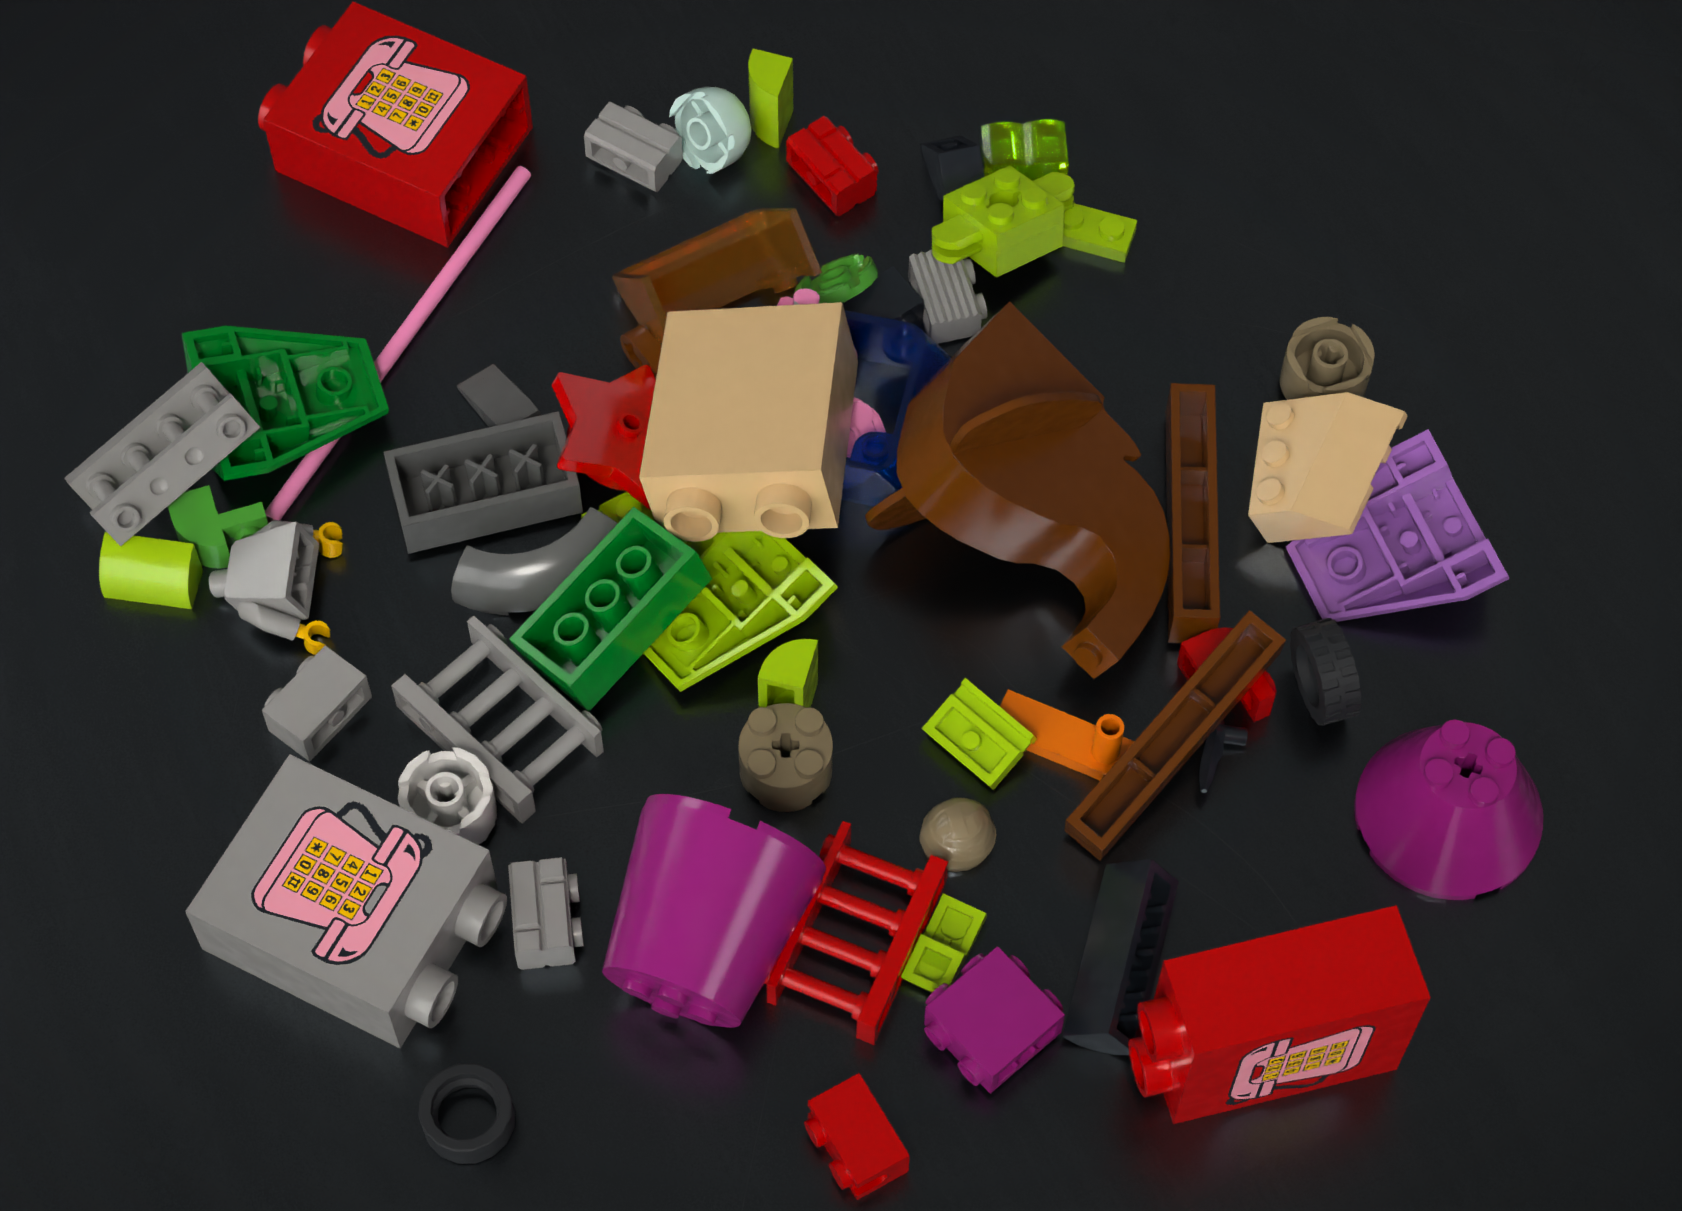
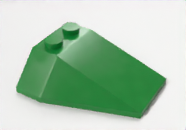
(292, 385)

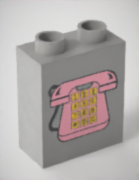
(348, 902)

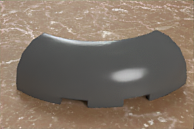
(525, 580)

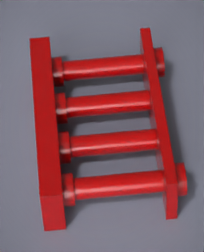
(886, 967)

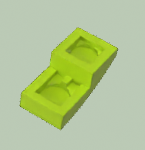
(944, 944)

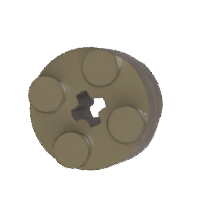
(1326, 360)
(780, 733)

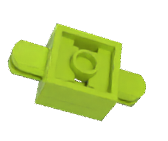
(1003, 220)

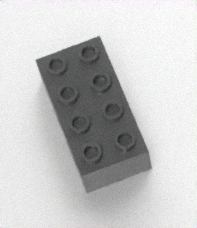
(482, 482)

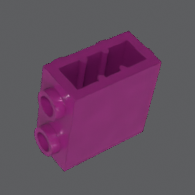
(992, 1018)

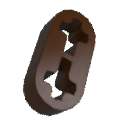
(641, 348)

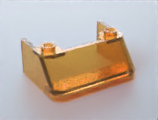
(719, 266)

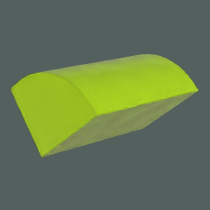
(770, 95)
(150, 571)
(789, 674)

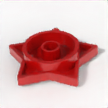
(607, 427)

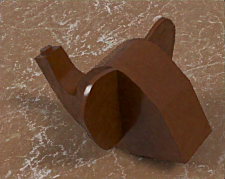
(1033, 470)

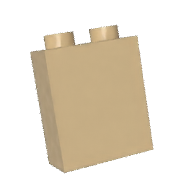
(750, 420)

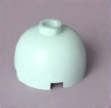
(712, 127)

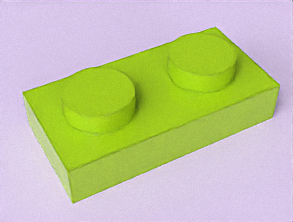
(1098, 232)

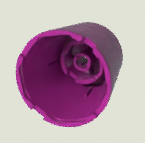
(706, 909)

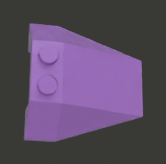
(1408, 548)

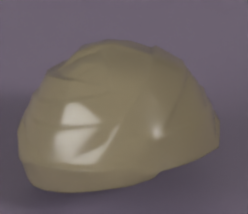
(959, 833)

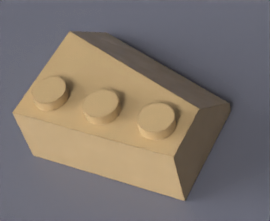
(1318, 464)

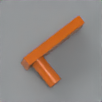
(1069, 739)

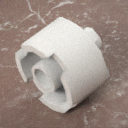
(450, 792)

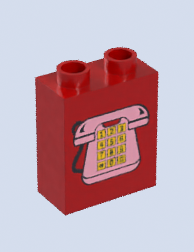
(397, 122)
(1280, 1015)

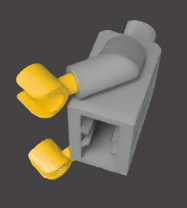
(274, 578)

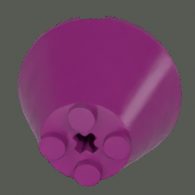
(1449, 811)

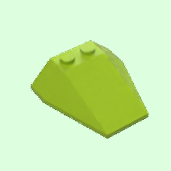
(754, 595)

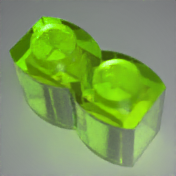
(1028, 147)

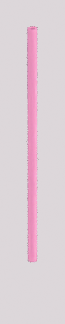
(409, 329)

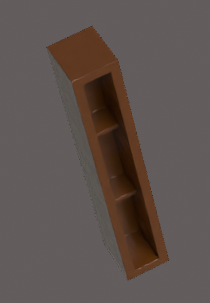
(1192, 511)
(1174, 735)

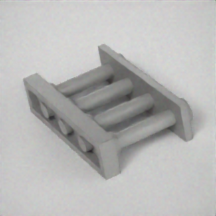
(161, 453)
(453, 729)

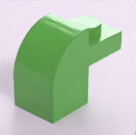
(212, 533)

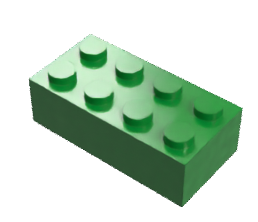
(611, 608)

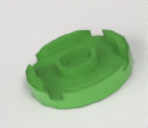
(842, 278)

